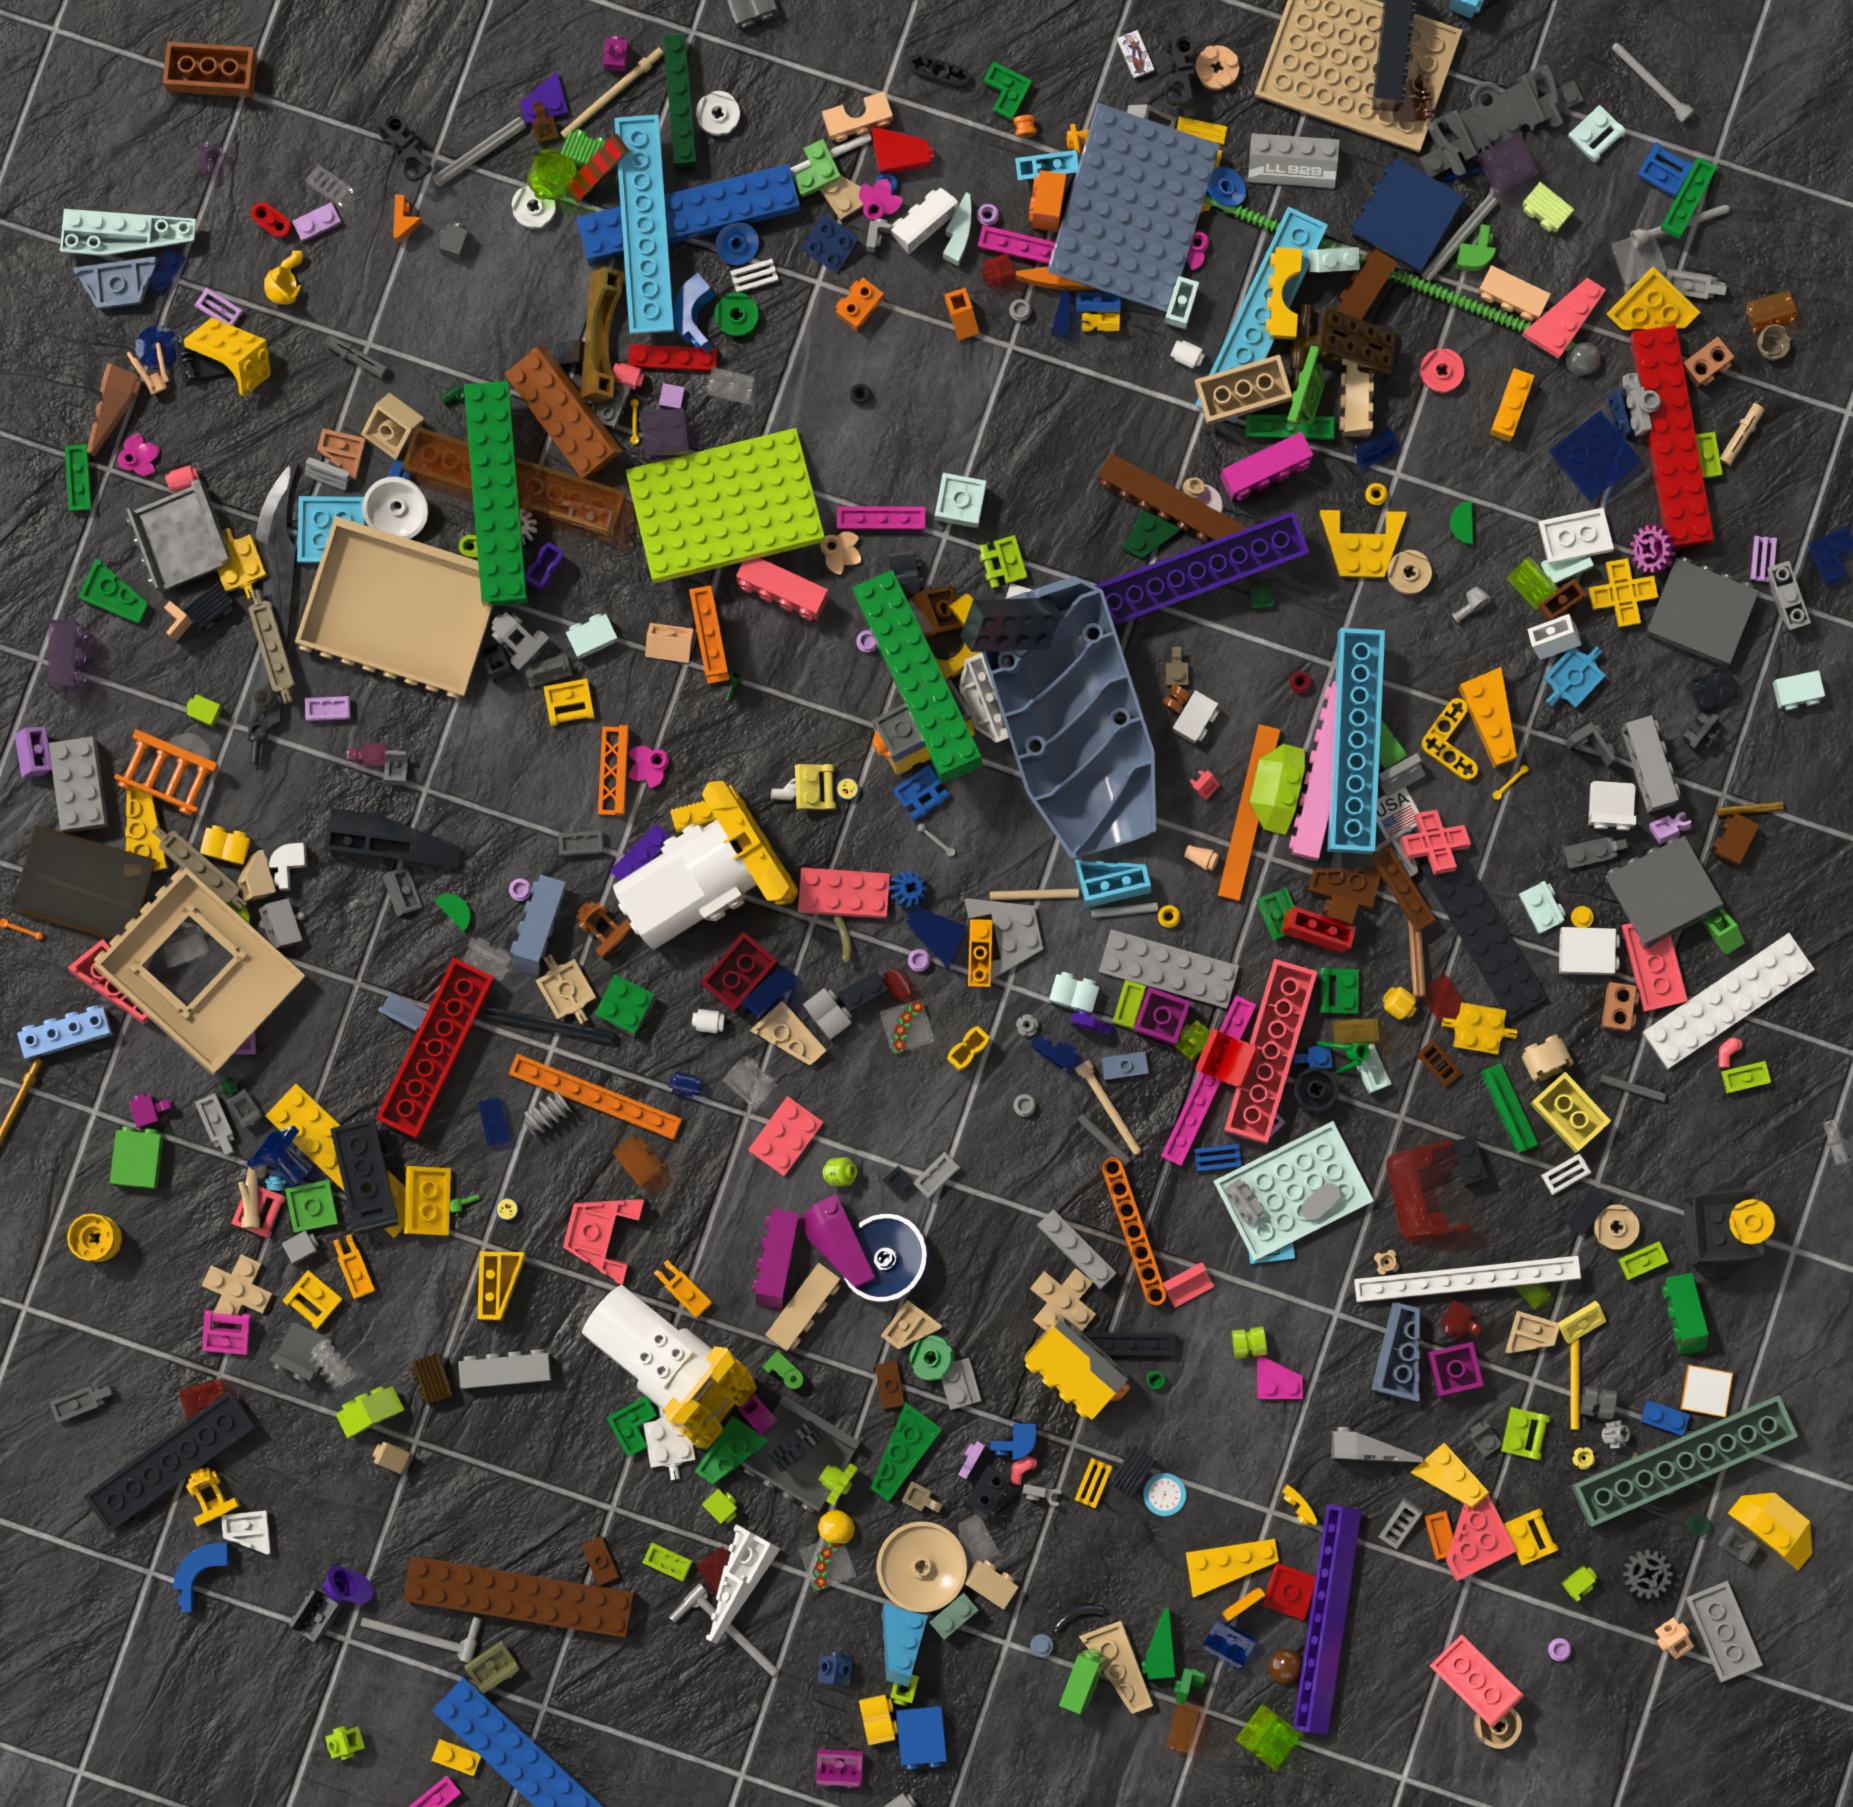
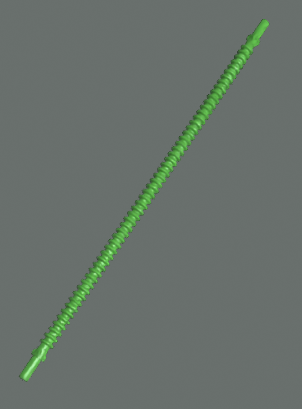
(1397, 275)

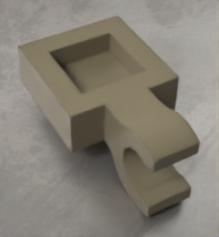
(1176, 671)
(919, 1498)

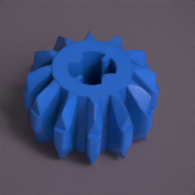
(915, 886)

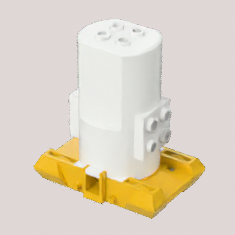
(704, 872)
(671, 1365)

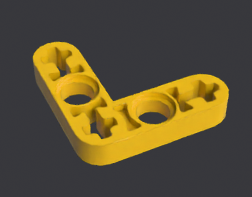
(1441, 737)

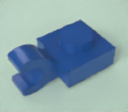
(1315, 1057)

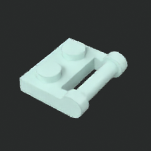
(1591, 129)

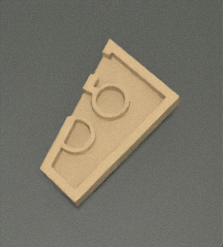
(789, 1033)

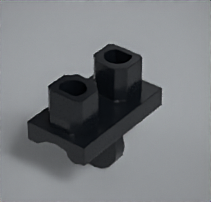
(1706, 736)

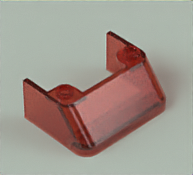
(1408, 1195)

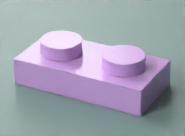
(317, 222)

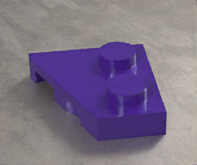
(551, 97)

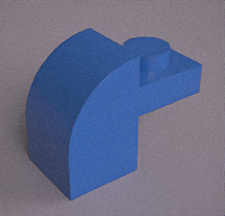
(1023, 1441)

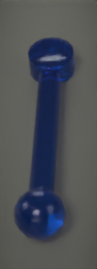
(1448, 178)

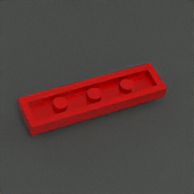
(671, 357)

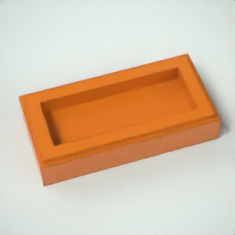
(1439, 1533)

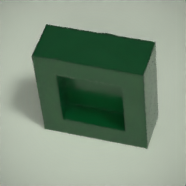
(1261, 597)

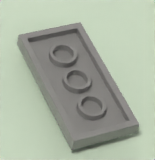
(1723, 1631)

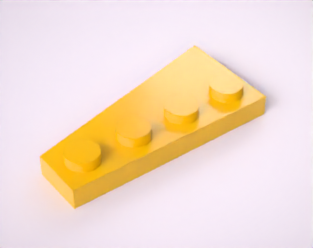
(140, 823)
(1224, 1564)

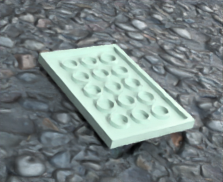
(1286, 1180)

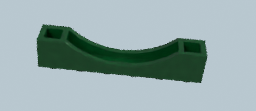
(679, 101)

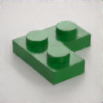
(1012, 88)
(626, 1424)

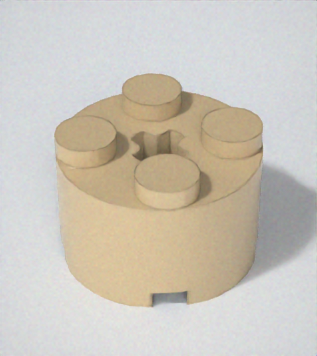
(1547, 1058)
(1505, 1736)

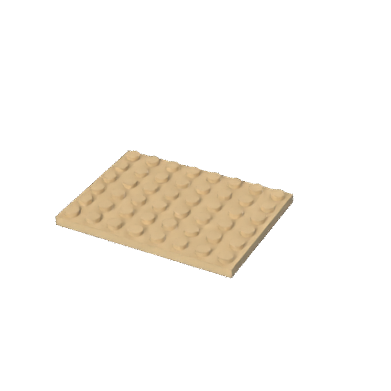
(1328, 62)

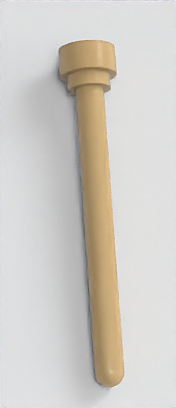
(1086, 1071)

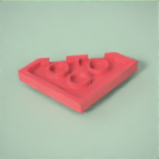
(1478, 1540)

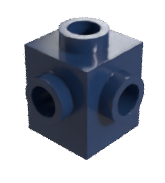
(835, 1669)

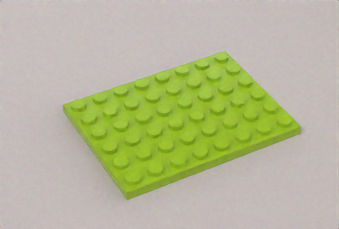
(725, 505)

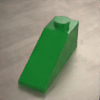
(1159, 1655)

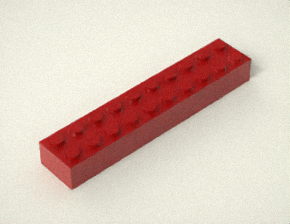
(1672, 438)

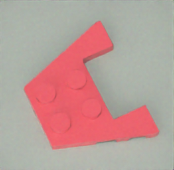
(592, 1229)

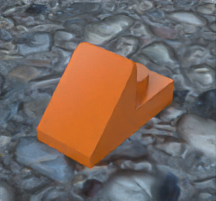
(402, 224)

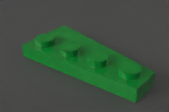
(905, 1448)

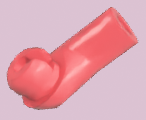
(1726, 1050)
(1021, 1466)

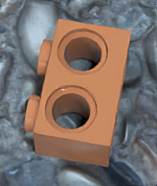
(1704, 359)
(1613, 1005)

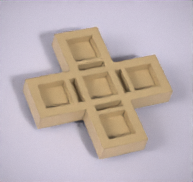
(237, 1288)
(1063, 1300)

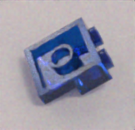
(1062, 1055)

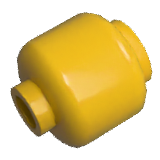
(1399, 1003)

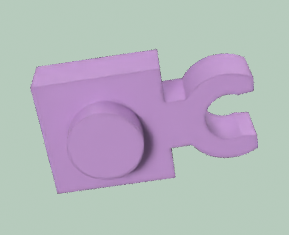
(1668, 828)
(972, 1453)

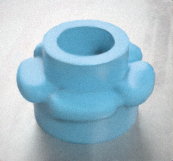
(275, 1182)

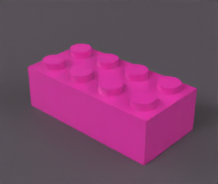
(1266, 466)

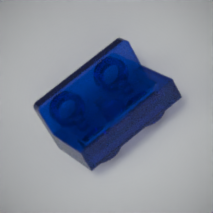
(1228, 1644)

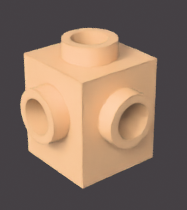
(1674, 1638)

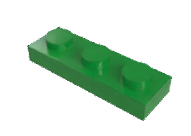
(78, 478)

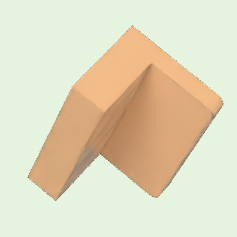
(181, 624)
(669, 642)

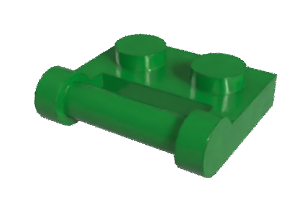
(1346, 991)

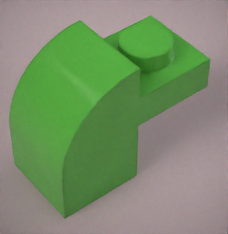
(1477, 256)

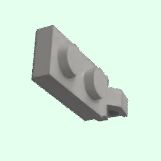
(1695, 284)
(1640, 419)
(216, 1123)

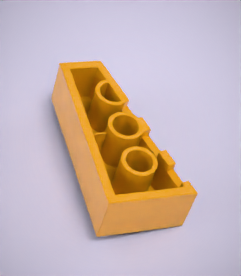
(1490, 714)

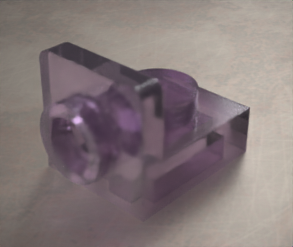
(205, 162)

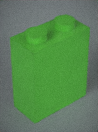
(136, 1158)
(1083, 1681)

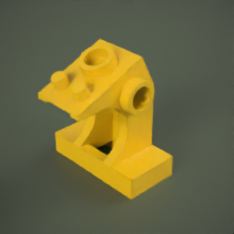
(215, 1508)

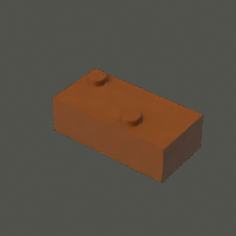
(210, 69)

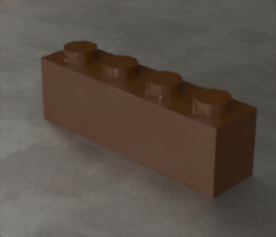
(1366, 284)

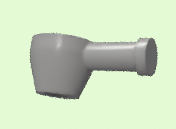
(1477, 600)

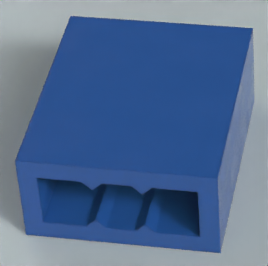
(921, 1736)

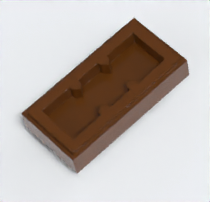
(889, 1385)
(600, 1560)

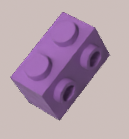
(33, 751)

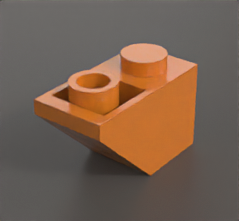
(961, 314)

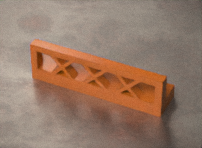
(621, 766)

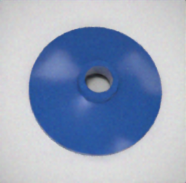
(1226, 187)
(745, 247)

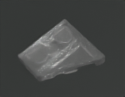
(976, 1541)

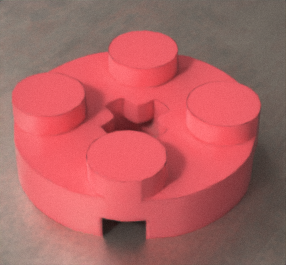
(1442, 358)

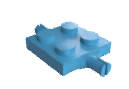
(1574, 676)

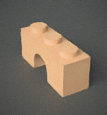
(840, 125)

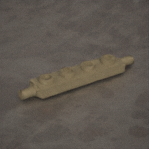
(271, 646)
(188, 857)

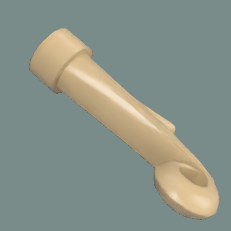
(249, 1197)

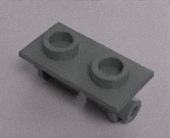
(548, 670)

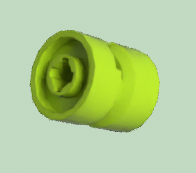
(1249, 1343)

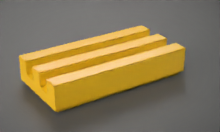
(1100, 1465)

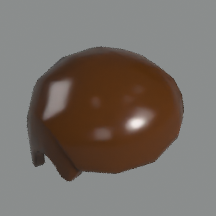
(1285, 1666)

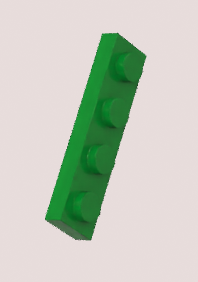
(1688, 198)
(1279, 428)

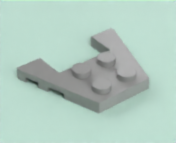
(1014, 929)

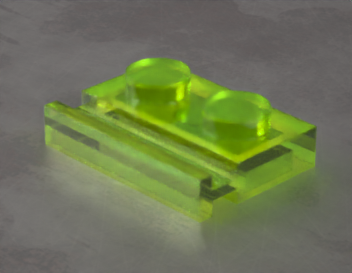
(1532, 582)

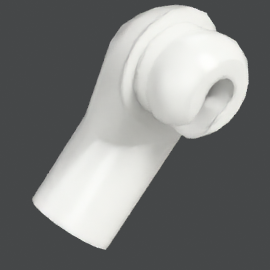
(786, 793)

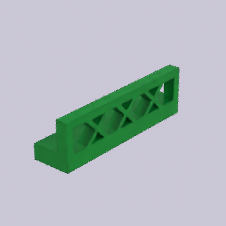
(1509, 1108)

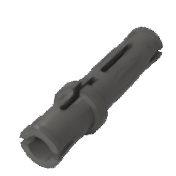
(347, 351)

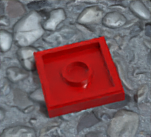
(1289, 1591)

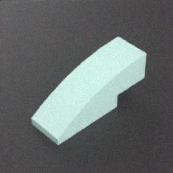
(959, 232)

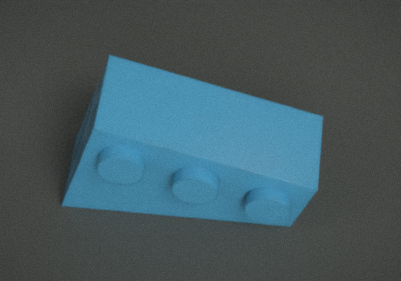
(901, 1642)

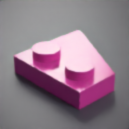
(1277, 1381)

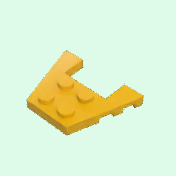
(1362, 553)

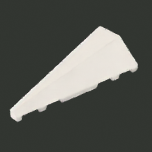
(746, 1566)

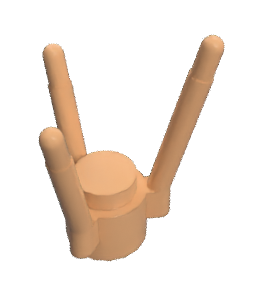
(154, 382)

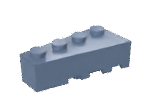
(537, 925)
(1399, 1356)

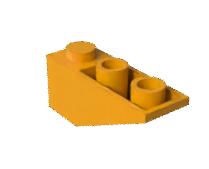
(980, 953)

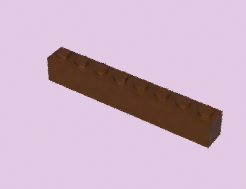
(1166, 500)

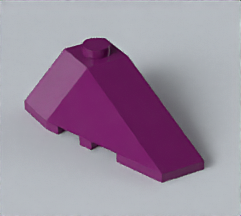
(834, 1237)

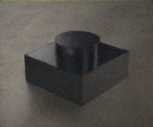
(898, 1181)

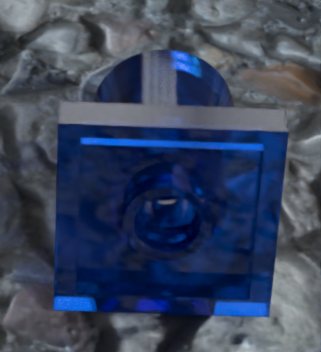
(281, 1156)

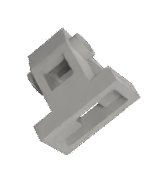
(504, 626)

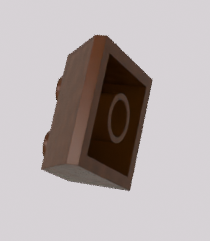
(933, 611)

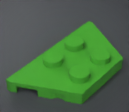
(1309, 390)

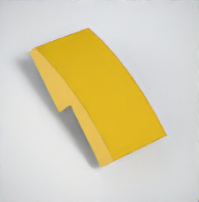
(1305, 1513)

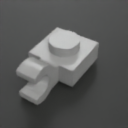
(1035, 1493)

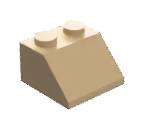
(391, 425)

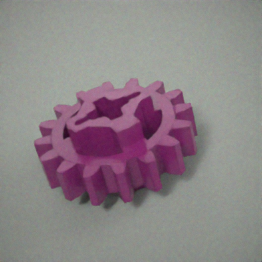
(1652, 548)

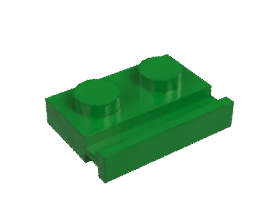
(1274, 909)

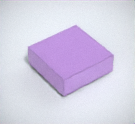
(671, 396)

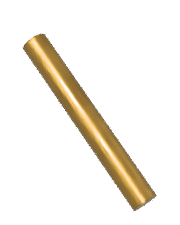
(1752, 808)

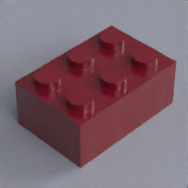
(739, 972)

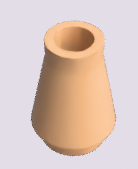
(1202, 857)

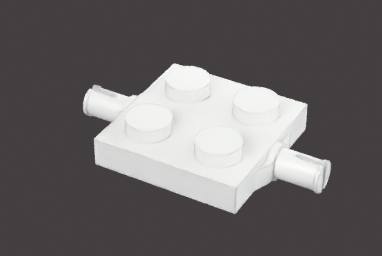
(667, 1445)

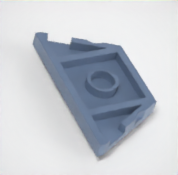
(117, 282)

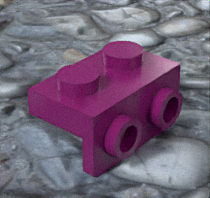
(839, 1768)

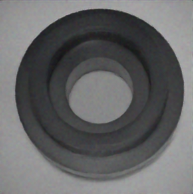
(860, 388)

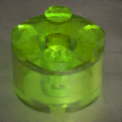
(551, 175)

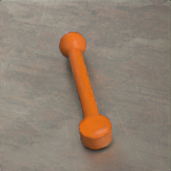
(5, 923)

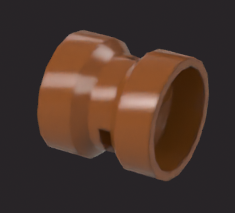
(1176, 699)

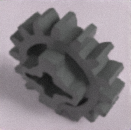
(1651, 1584)

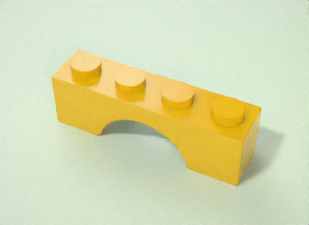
(1286, 266)

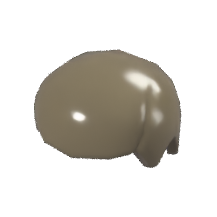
(1773, 342)

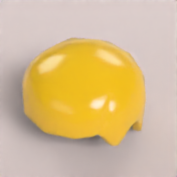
(836, 1527)

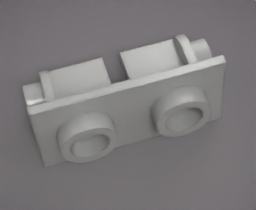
(1248, 1210)

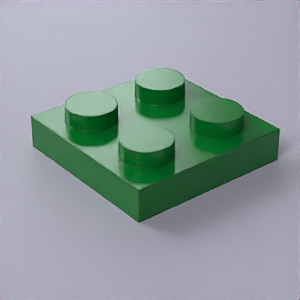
(624, 1004)

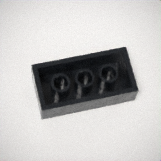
(1010, 624)

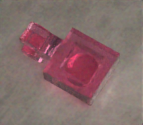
(372, 754)

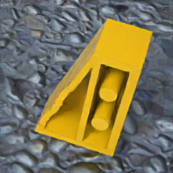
(496, 1282)

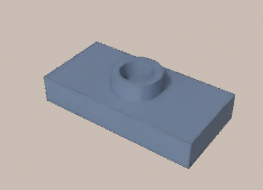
(1124, 1065)

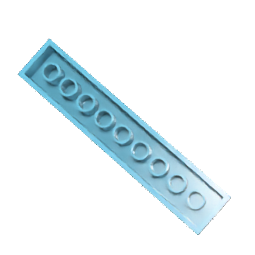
(1356, 741)

